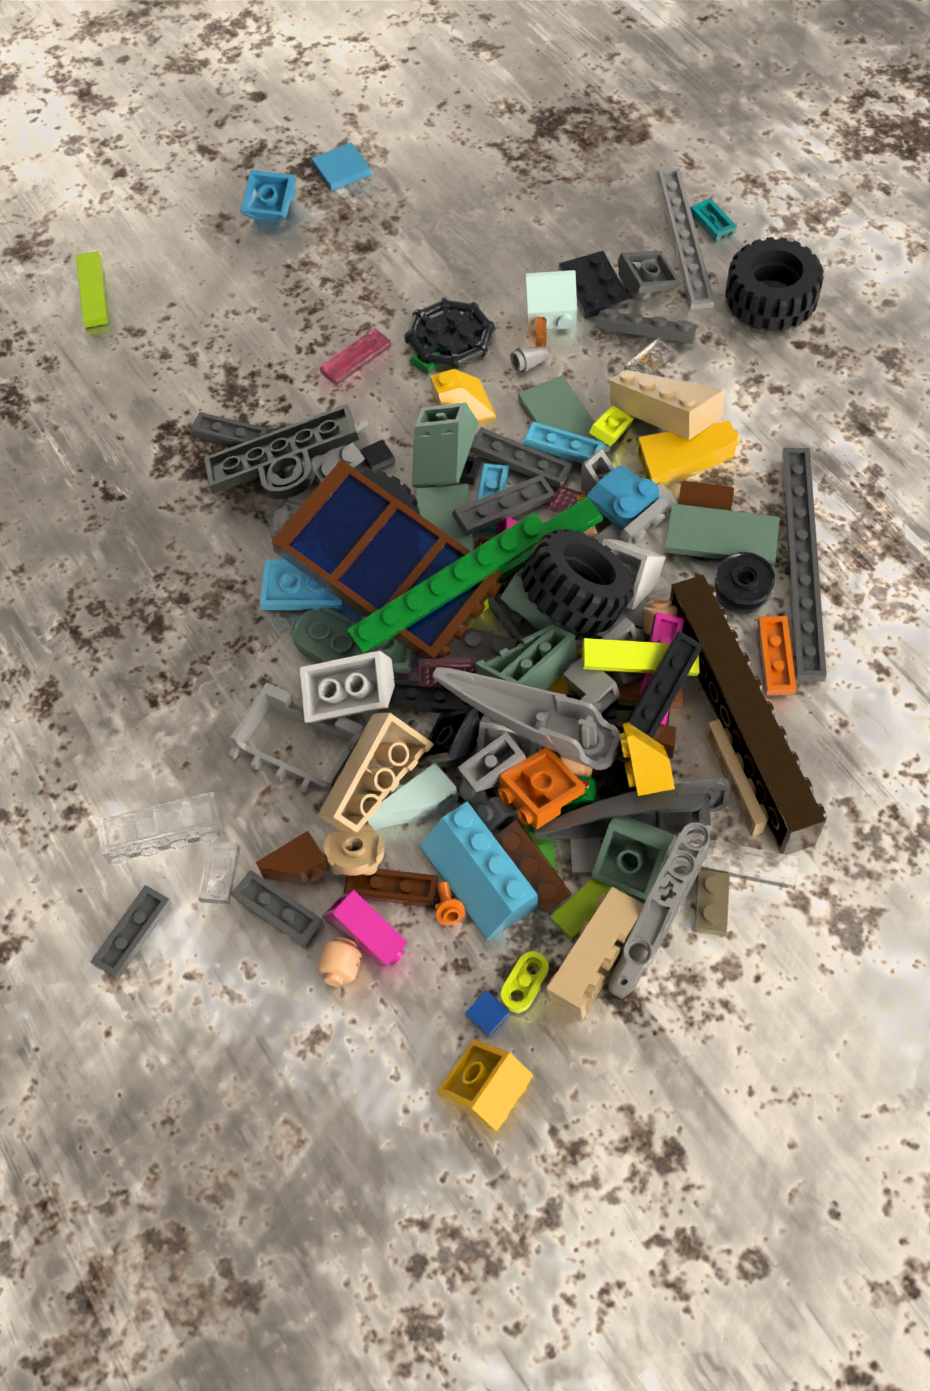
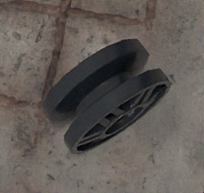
(744, 568)

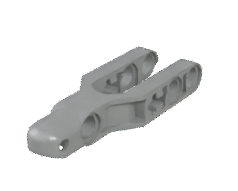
(659, 915)

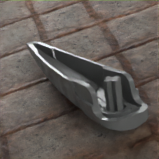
(664, 810)

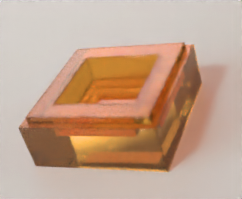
(541, 331)

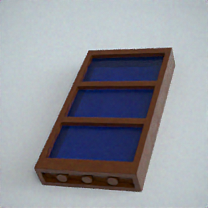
(375, 550)

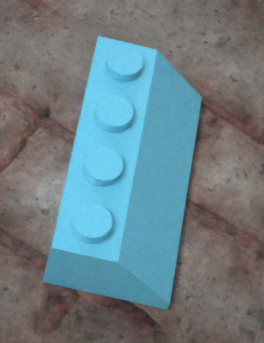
(479, 871)

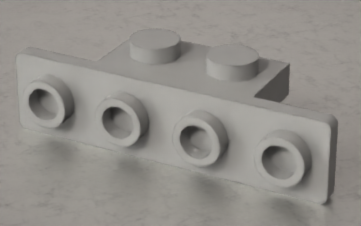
(325, 463)
(637, 529)

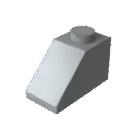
(487, 765)

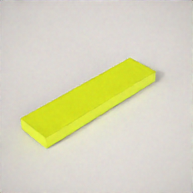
(625, 656)

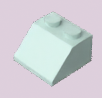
(551, 297)

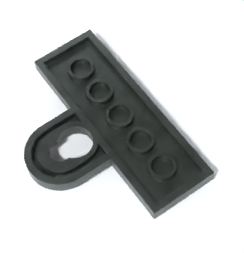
(279, 449)

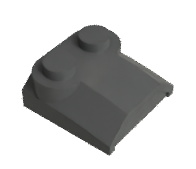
(646, 273)

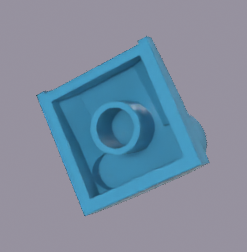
(268, 195)
(623, 496)

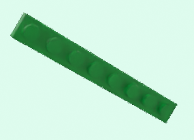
(447, 584)

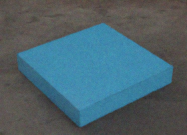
(341, 166)

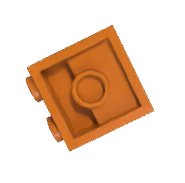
(539, 787)

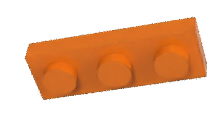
(776, 655)

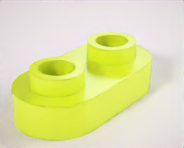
(524, 983)

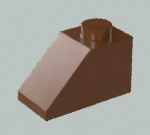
(295, 862)

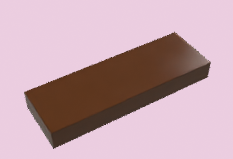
(395, 887)

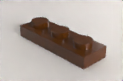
(533, 865)

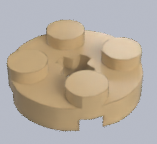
(354, 862)

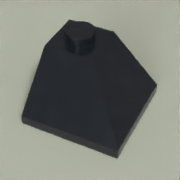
(452, 736)

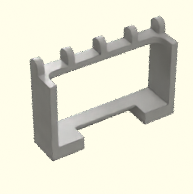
(282, 701)

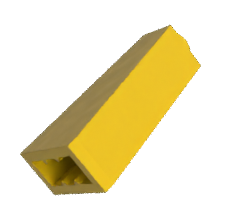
(673, 458)

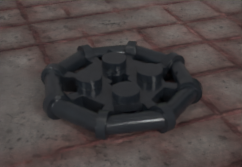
(460, 346)

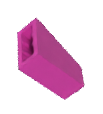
(365, 927)

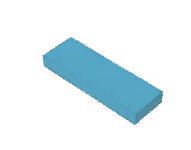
(561, 443)
(492, 480)

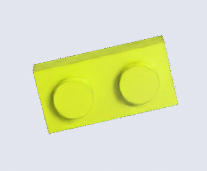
(611, 425)

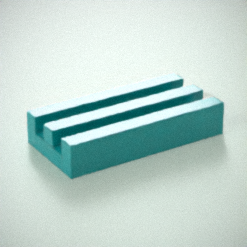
(709, 221)

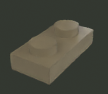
(712, 903)

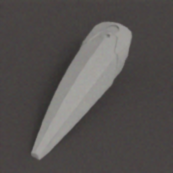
(542, 716)

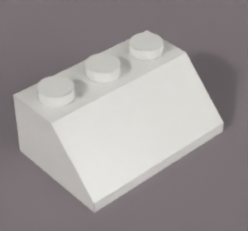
(346, 686)

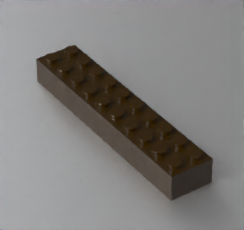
(741, 707)

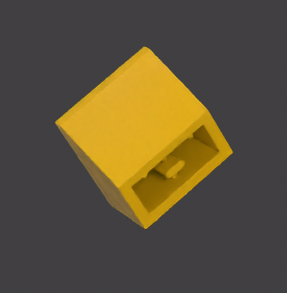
(648, 762)

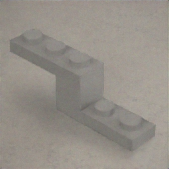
(596, 685)

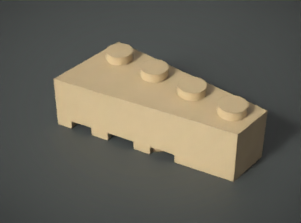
(667, 402)
(372, 771)
(594, 953)

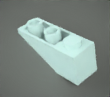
(419, 799)

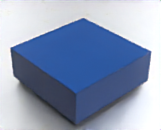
(487, 1013)

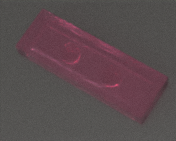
(355, 356)

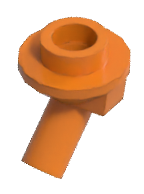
(448, 907)

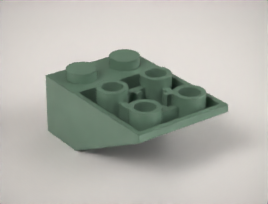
(442, 443)

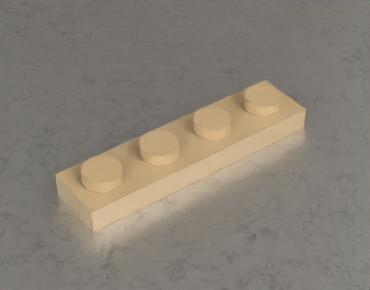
(732, 767)

